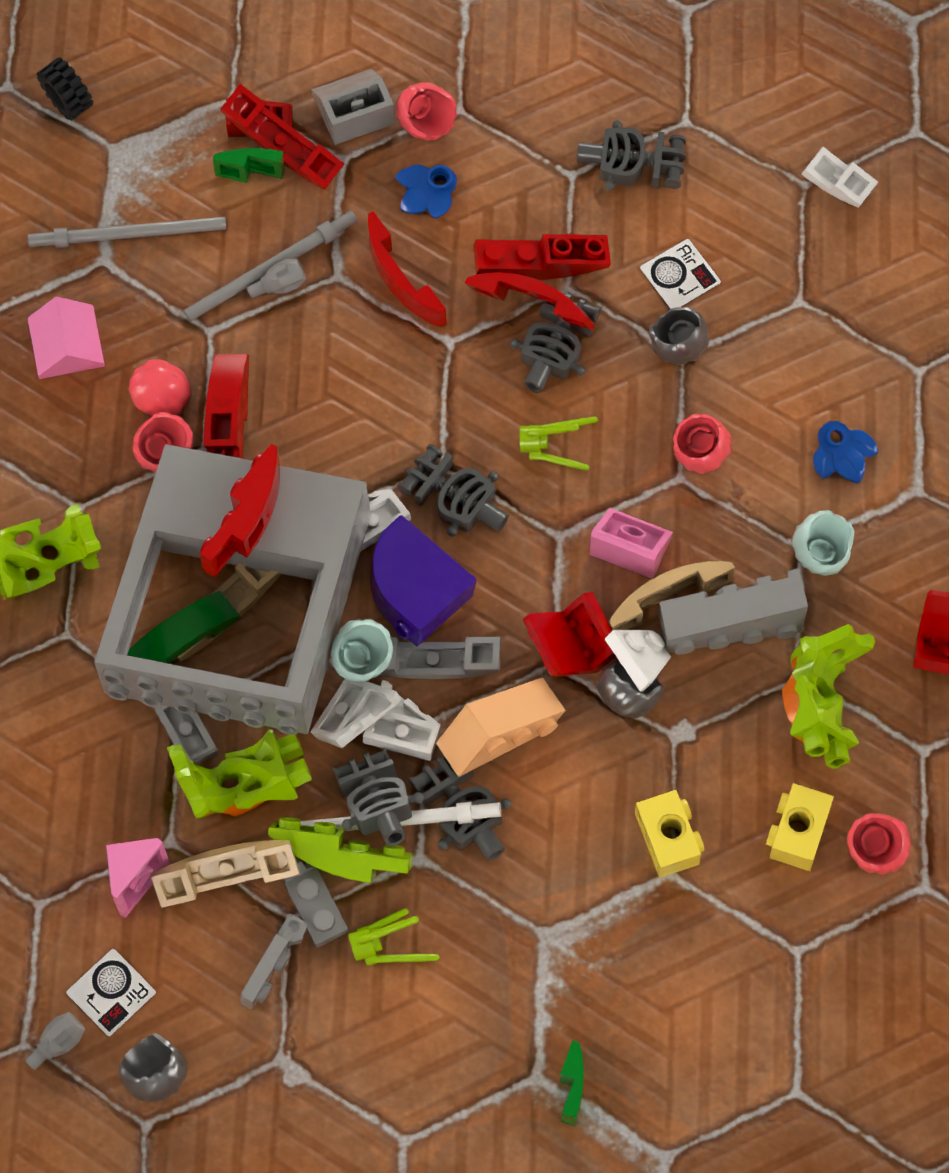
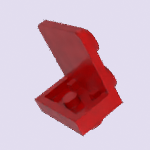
(933, 634)
(573, 638)

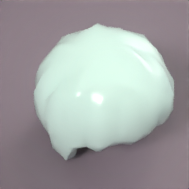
(823, 542)
(361, 650)

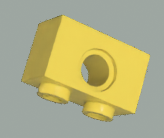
(799, 847)
(666, 853)

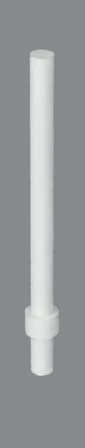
(463, 813)

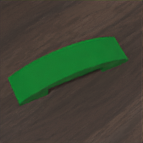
(185, 629)

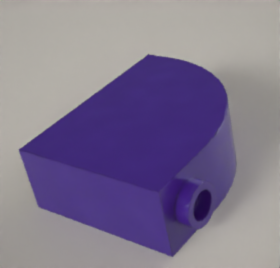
(416, 581)

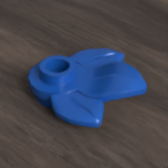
(423, 192)
(843, 457)

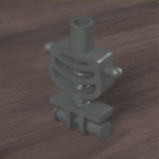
(664, 160)
(545, 346)
(476, 506)
(375, 796)
(481, 829)

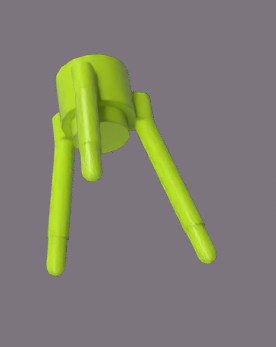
(535, 438)
(367, 941)

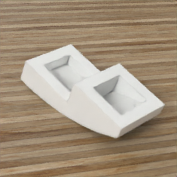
(838, 179)

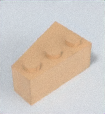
(499, 725)

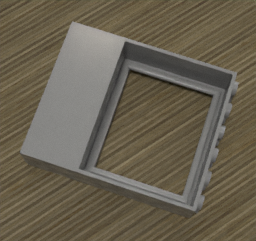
(311, 536)

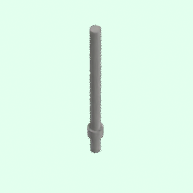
(324, 234)
(63, 237)

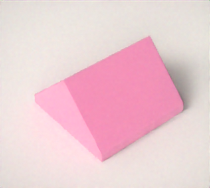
(65, 338)
(629, 542)
(131, 870)

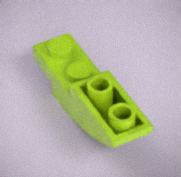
(325, 849)

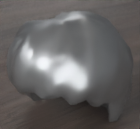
(679, 335)
(622, 694)
(153, 1069)

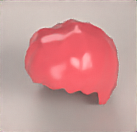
(426, 111)
(159, 387)
(155, 433)
(701, 443)
(879, 843)

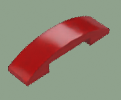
(271, 132)
(498, 284)
(420, 302)

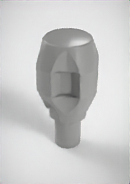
(279, 279)
(57, 1039)

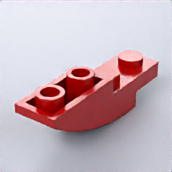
(543, 259)
(227, 405)
(253, 506)

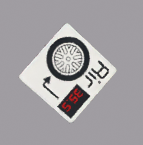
(680, 274)
(111, 992)

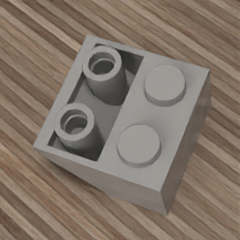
(355, 106)

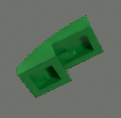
(239, 163)
(573, 1075)

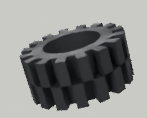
(64, 89)

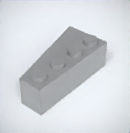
(734, 615)

